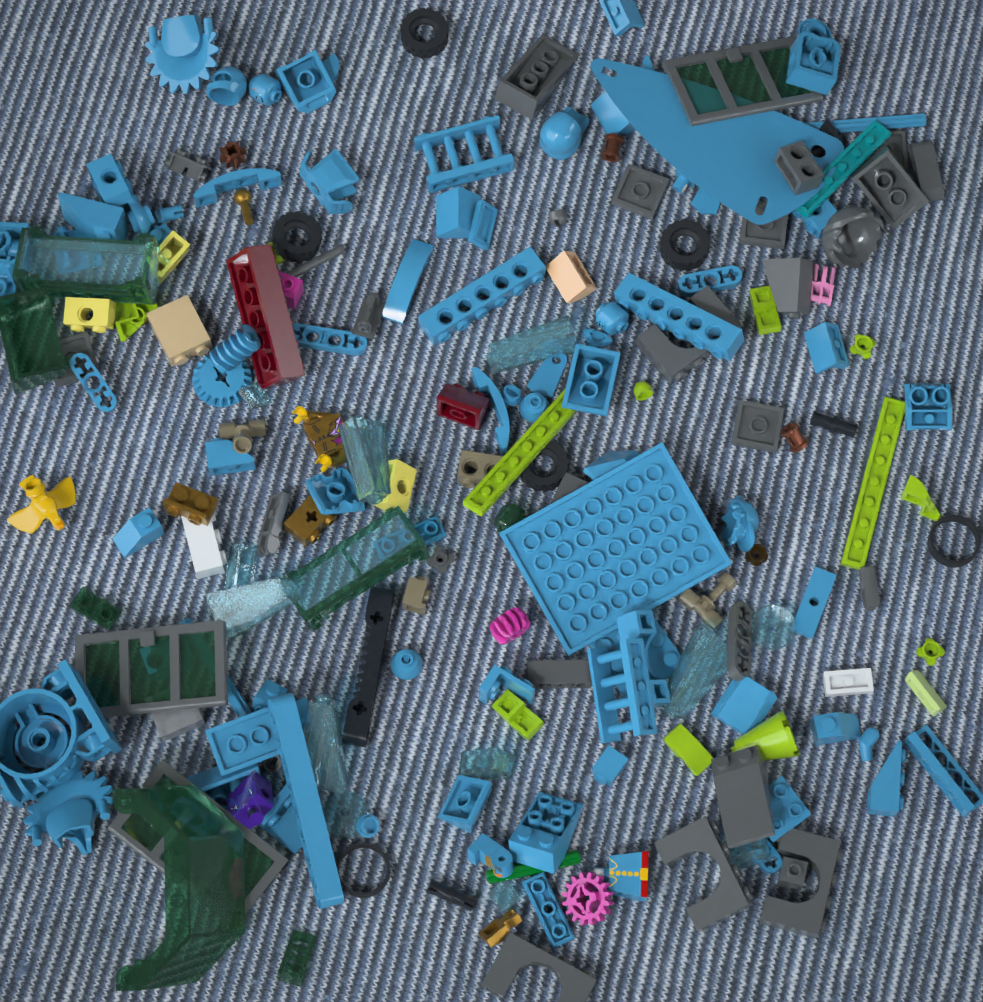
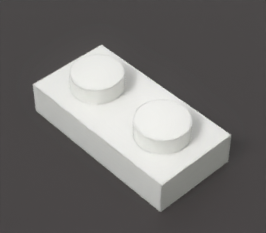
(848, 682)

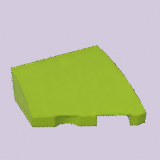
(130, 318)
(917, 494)

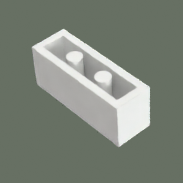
(204, 548)

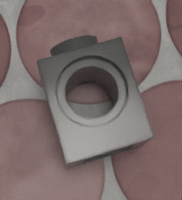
(792, 873)

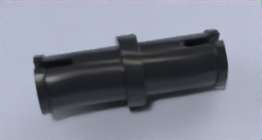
(833, 424)
(451, 895)

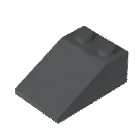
(889, 187)

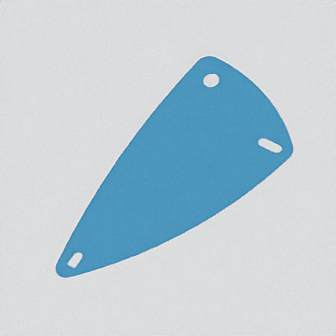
(723, 157)

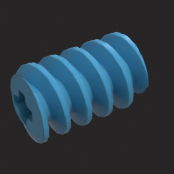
(236, 348)

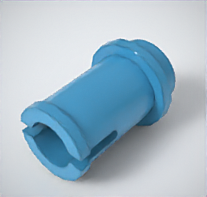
(167, 214)

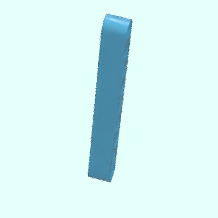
(305, 800)

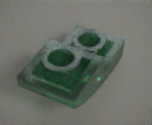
(95, 609)

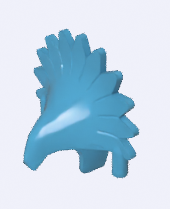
(182, 52)
(70, 811)

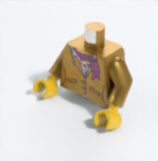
(323, 436)

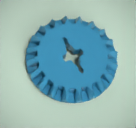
(218, 393)

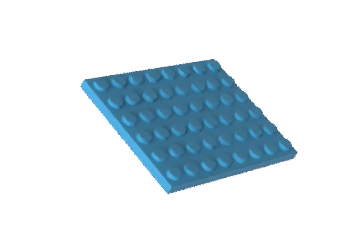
(615, 548)

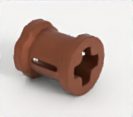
(612, 147)
(794, 437)

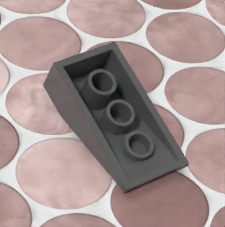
(535, 76)
(743, 796)

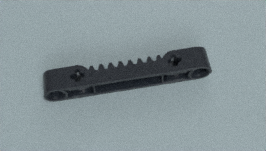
(358, 726)

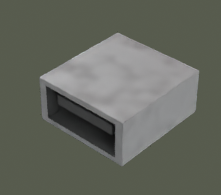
(174, 723)

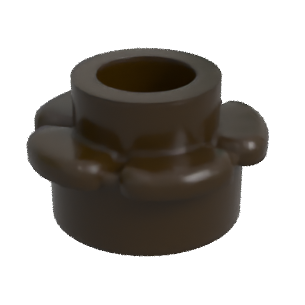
(761, 551)

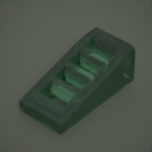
(298, 977)

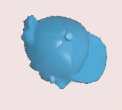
(740, 525)

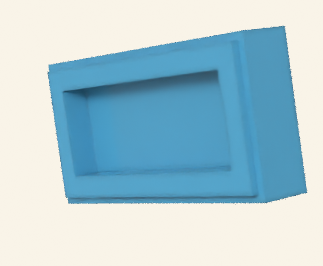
(482, 225)

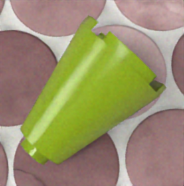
(772, 738)

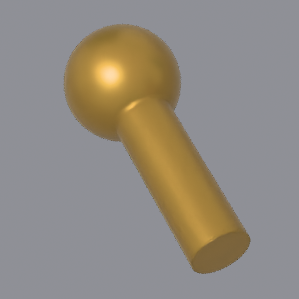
(243, 198)

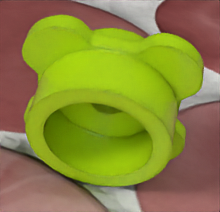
(862, 340)
(931, 645)

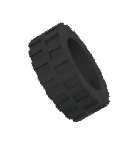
(420, 17)
(300, 221)
(684, 228)
(550, 481)

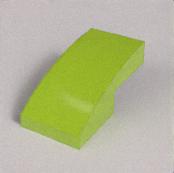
(764, 310)
(517, 715)
(688, 748)

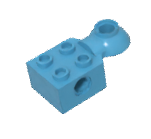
(814, 57)
(116, 190)
(9, 242)

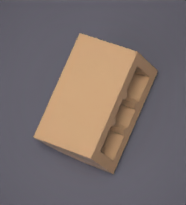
(570, 277)

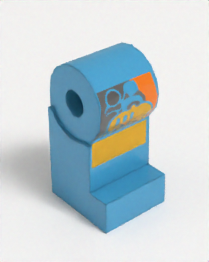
(492, 855)

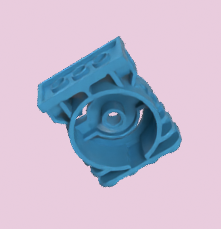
(59, 755)

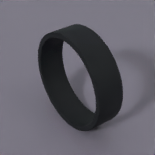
(970, 525)
(370, 846)

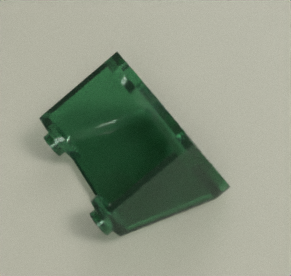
(31, 339)

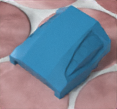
(928, 406)

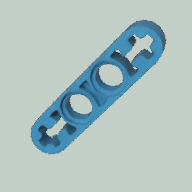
(324, 336)

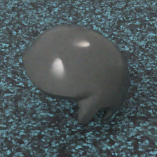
(851, 236)

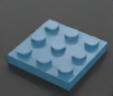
(661, 655)

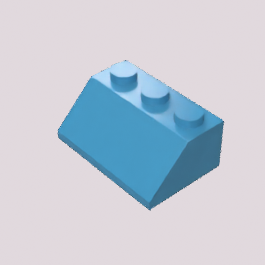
(219, 786)

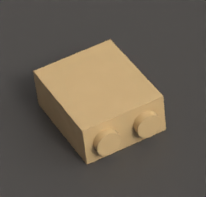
(179, 331)

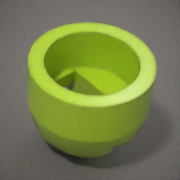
(642, 390)

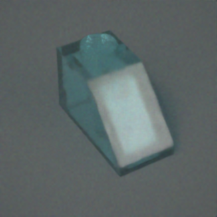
(487, 764)

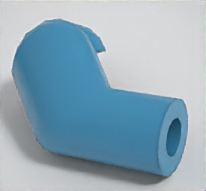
(866, 743)

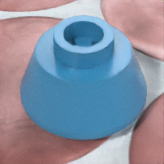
(533, 406)
(406, 670)

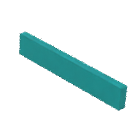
(846, 164)

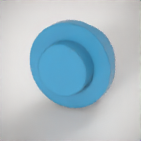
(511, 395)
(367, 825)

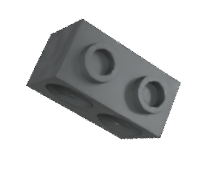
(798, 167)

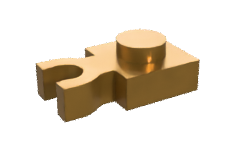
(498, 929)

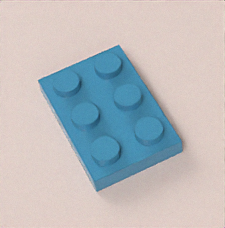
(243, 741)

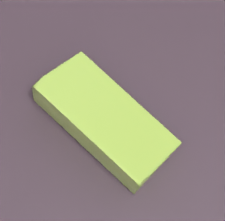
(925, 692)

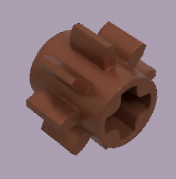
(232, 154)

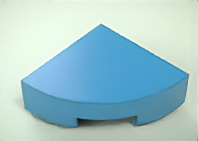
(332, 67)
(597, 338)

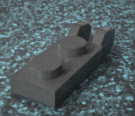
(272, 524)

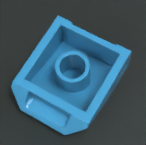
(307, 83)

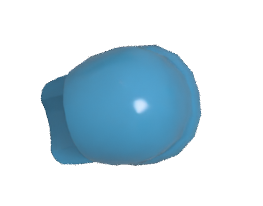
(563, 133)

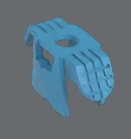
(333, 179)

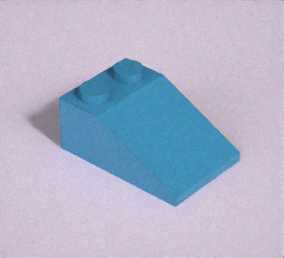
(94, 217)
(591, 380)

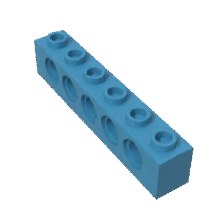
(525, 262)
(691, 316)

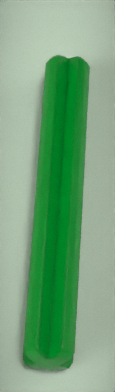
(520, 870)

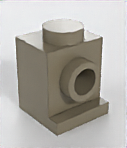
(416, 595)

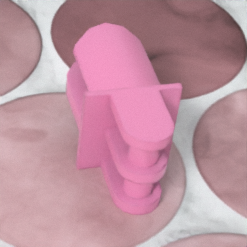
(821, 287)

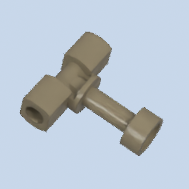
(242, 433)
(704, 604)

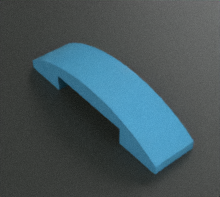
(234, 180)
(406, 281)
(486, 386)

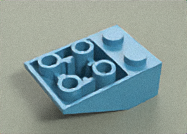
(545, 832)

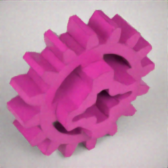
(598, 901)

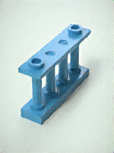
(464, 174)
(637, 685)

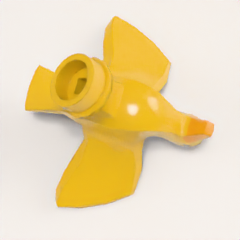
(43, 504)

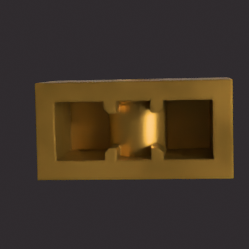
(305, 531)

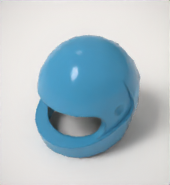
(228, 85)

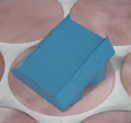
(334, 493)
(744, 705)

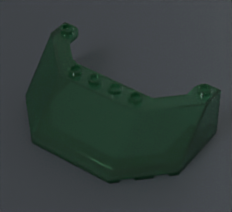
(200, 884)

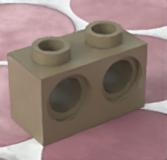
(480, 461)

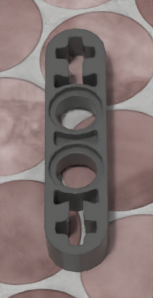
(739, 618)

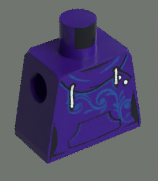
(250, 800)

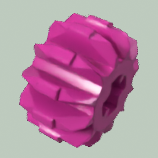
(510, 625)

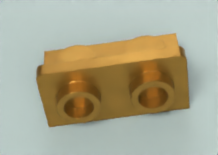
(190, 504)

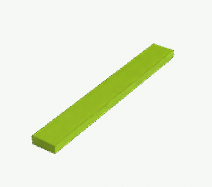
(518, 457)
(873, 483)

